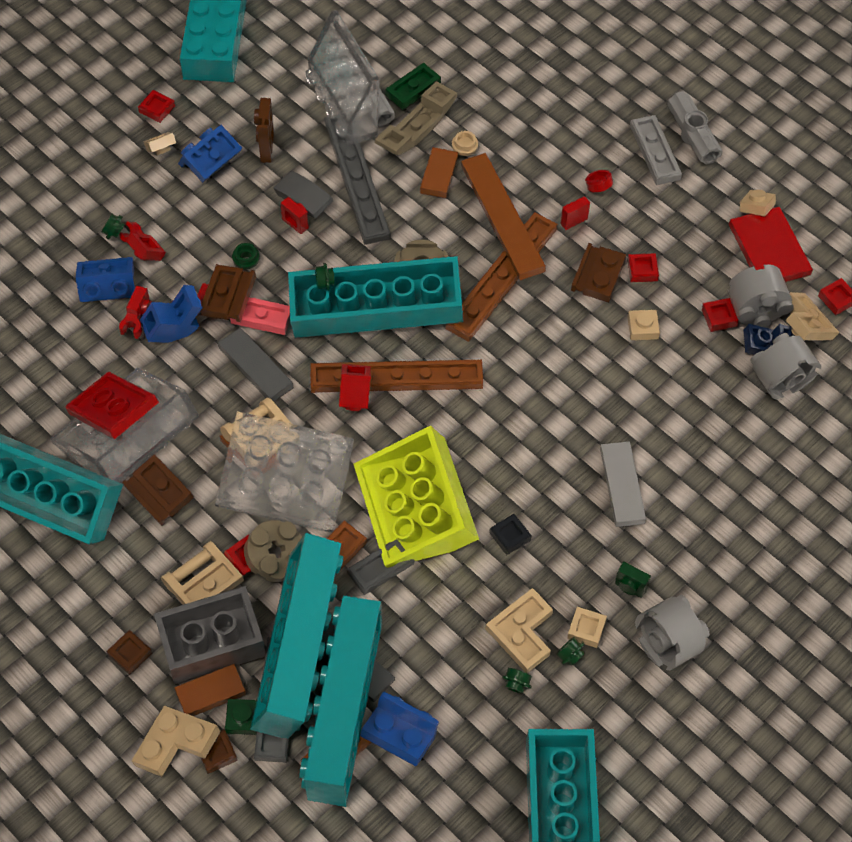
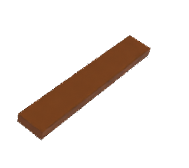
(503, 216)
(497, 282)
(404, 375)

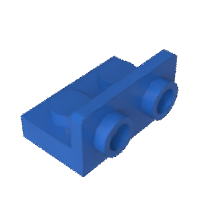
(210, 153)
(105, 279)
(400, 728)

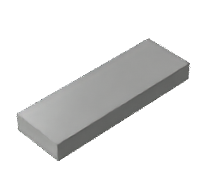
(655, 150)
(622, 484)

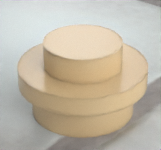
(465, 143)

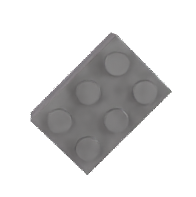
(210, 634)

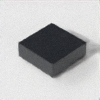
(510, 534)

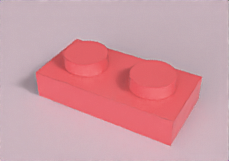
(265, 316)

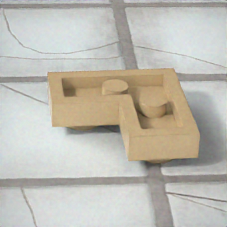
(808, 320)
(514, 630)
(172, 732)

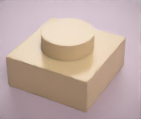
(160, 143)
(757, 202)
(643, 325)
(587, 626)

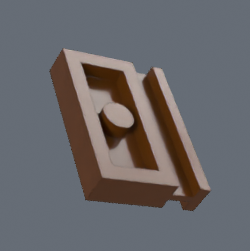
(265, 129)
(598, 272)
(228, 293)
(158, 489)

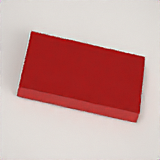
(770, 242)
(111, 405)

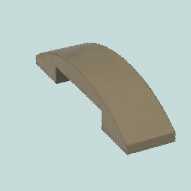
(418, 123)

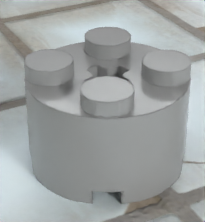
(760, 295)
(785, 365)
(671, 632)

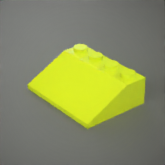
(415, 498)

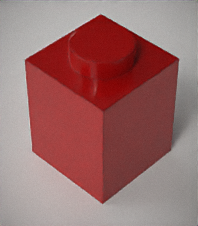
(354, 387)

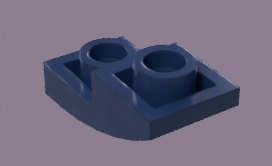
(761, 338)

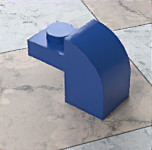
(172, 320)

